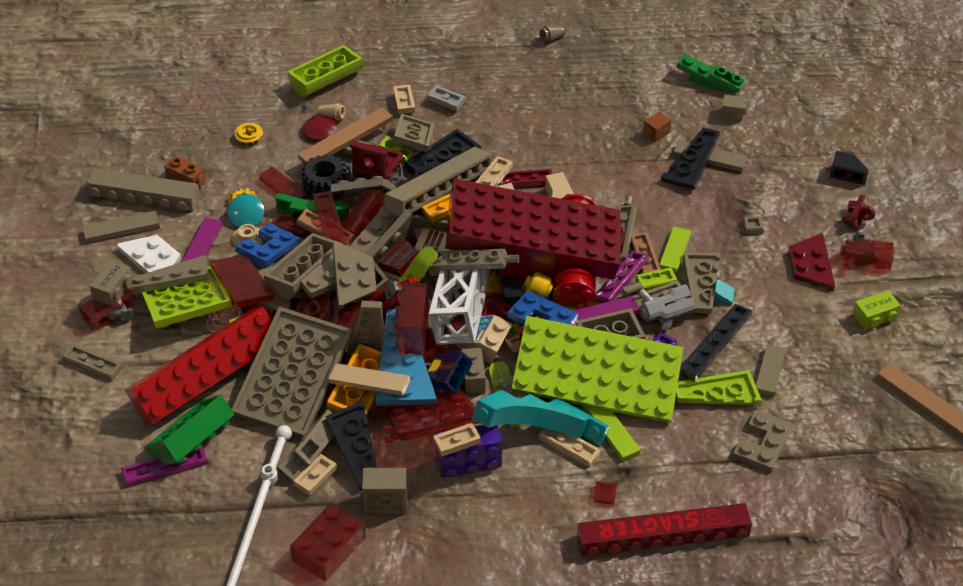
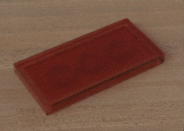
(241, 280)

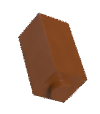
(185, 171)

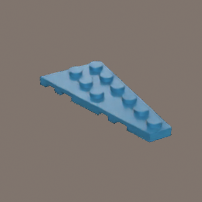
(420, 387)

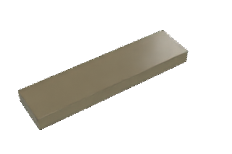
(718, 158)
(121, 226)

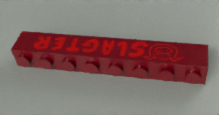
(663, 529)

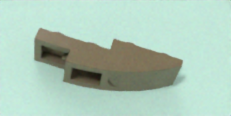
(307, 449)

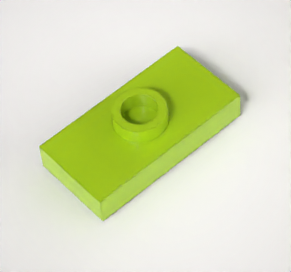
(656, 278)

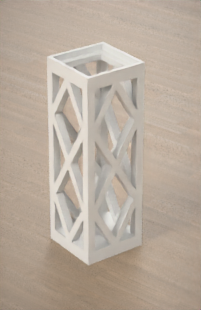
(472, 298)

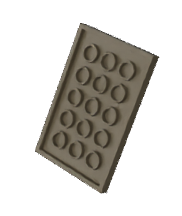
(292, 371)

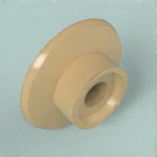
(246, 231)

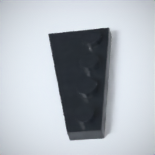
(442, 151)
(692, 161)
(353, 438)

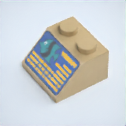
(489, 337)

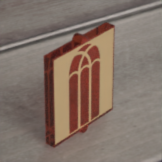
(432, 238)

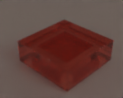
(605, 493)

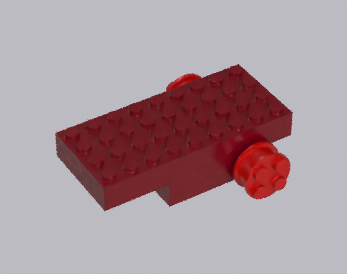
(553, 236)

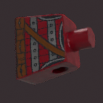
(398, 257)

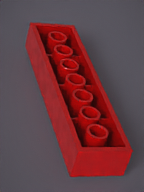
(199, 366)

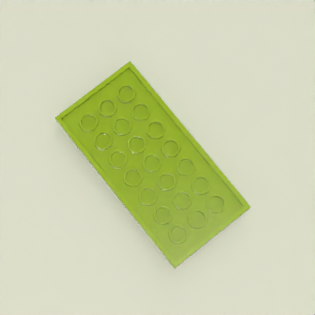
(598, 369)

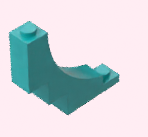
(529, 410)

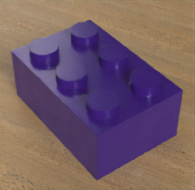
(474, 458)

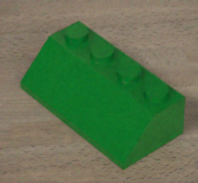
(190, 430)

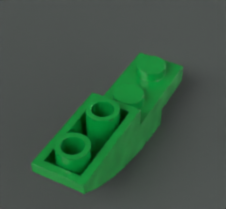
(714, 78)
(296, 206)

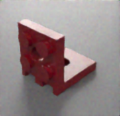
(374, 160)

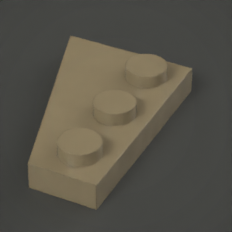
(320, 279)

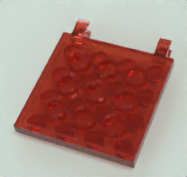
(428, 419)

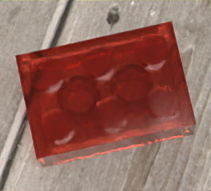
(412, 318)
(328, 541)

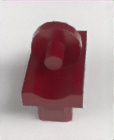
(858, 213)

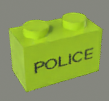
(876, 310)

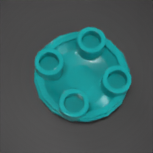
(245, 210)

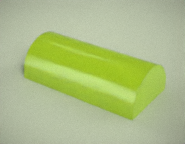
(324, 70)

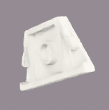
(149, 253)

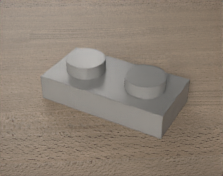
(446, 98)

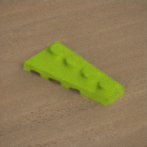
(729, 389)

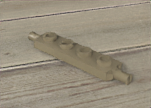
(627, 219)
(473, 259)

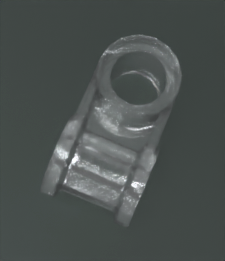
(221, 318)

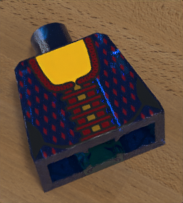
(449, 371)

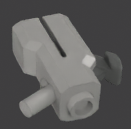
(667, 306)

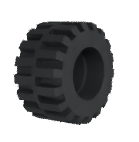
(321, 173)

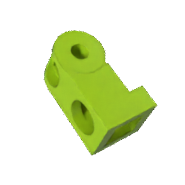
(388, 143)

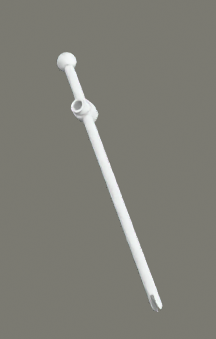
(269, 477)

